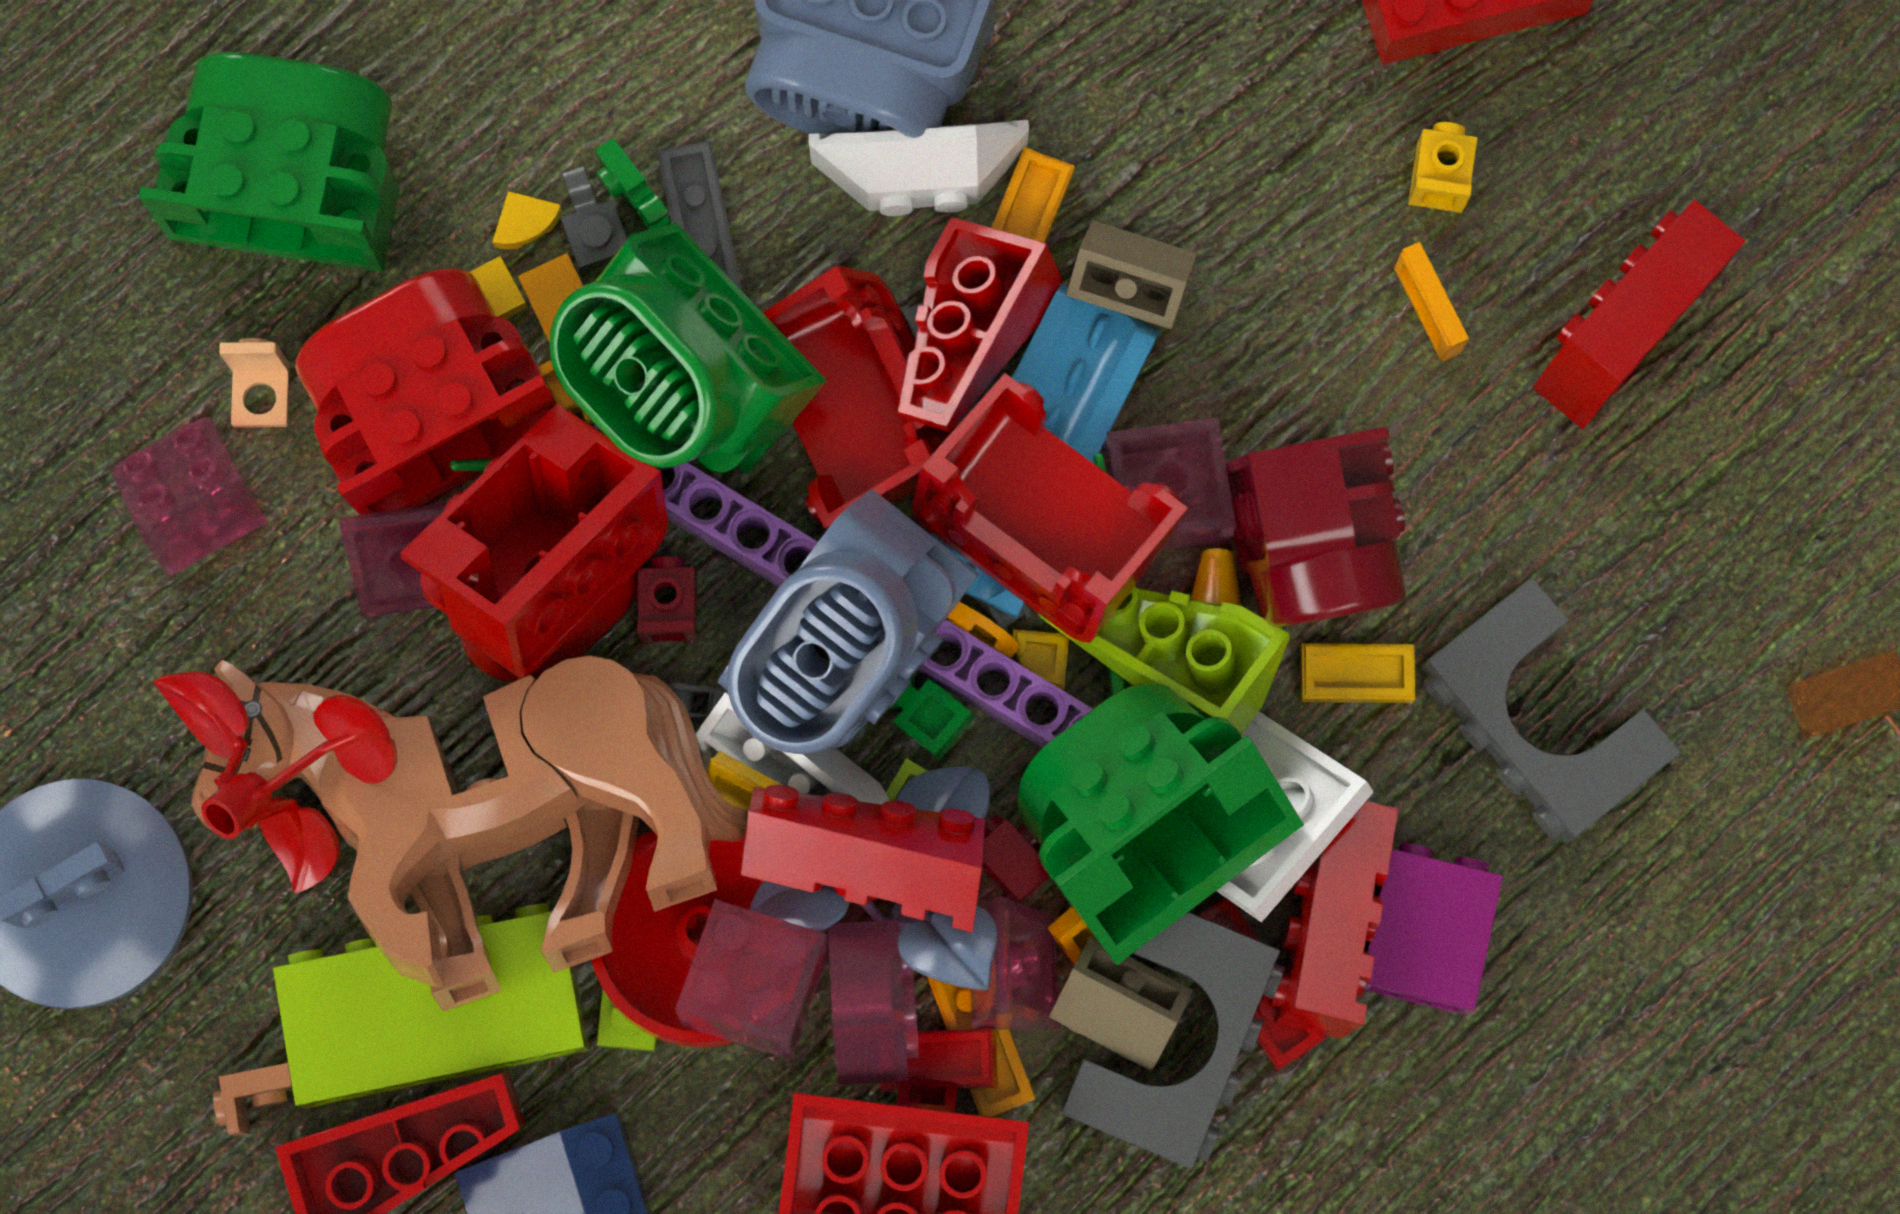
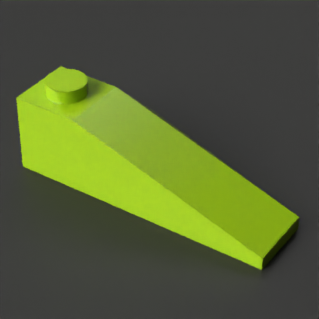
(1203, 651)

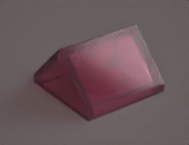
(373, 550)
(1022, 971)

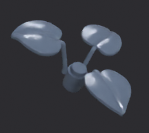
(926, 944)

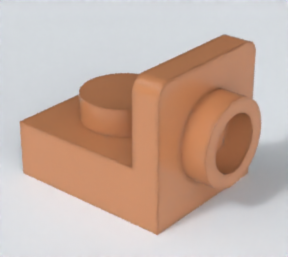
(263, 1086)

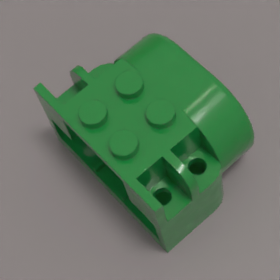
(279, 162)
(678, 358)
(1149, 812)

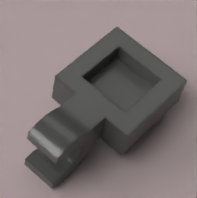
(593, 229)

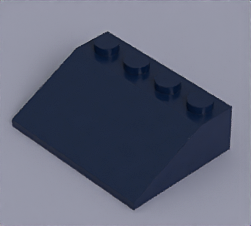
(564, 1173)

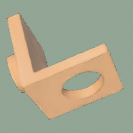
(257, 363)

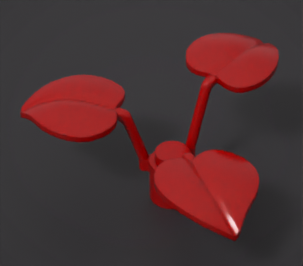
(296, 835)

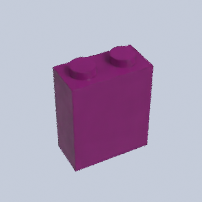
(1433, 929)

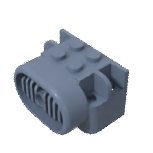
(866, 62)
(874, 604)

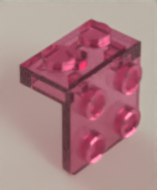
(187, 496)

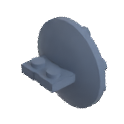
(88, 893)

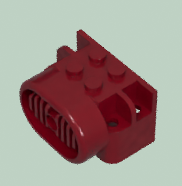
(1319, 527)

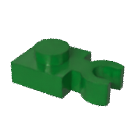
(622, 178)
(931, 717)

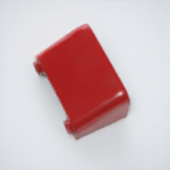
(852, 425)
(1041, 512)

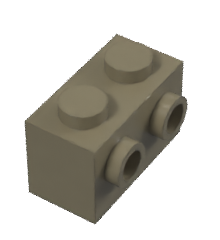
(1131, 274)
(1121, 1005)

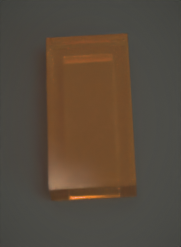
(1847, 694)

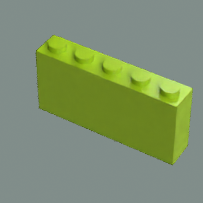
(369, 1031)

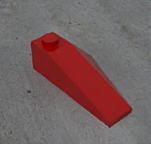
(976, 312)

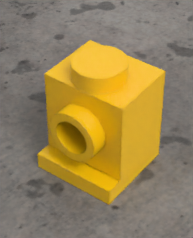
(1440, 184)

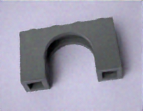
(1564, 789)
(1178, 1117)

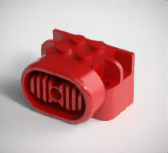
(416, 385)
(542, 547)

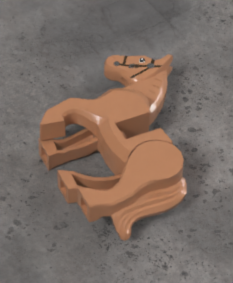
(575, 747)

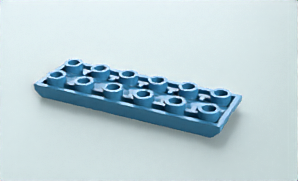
(1084, 370)

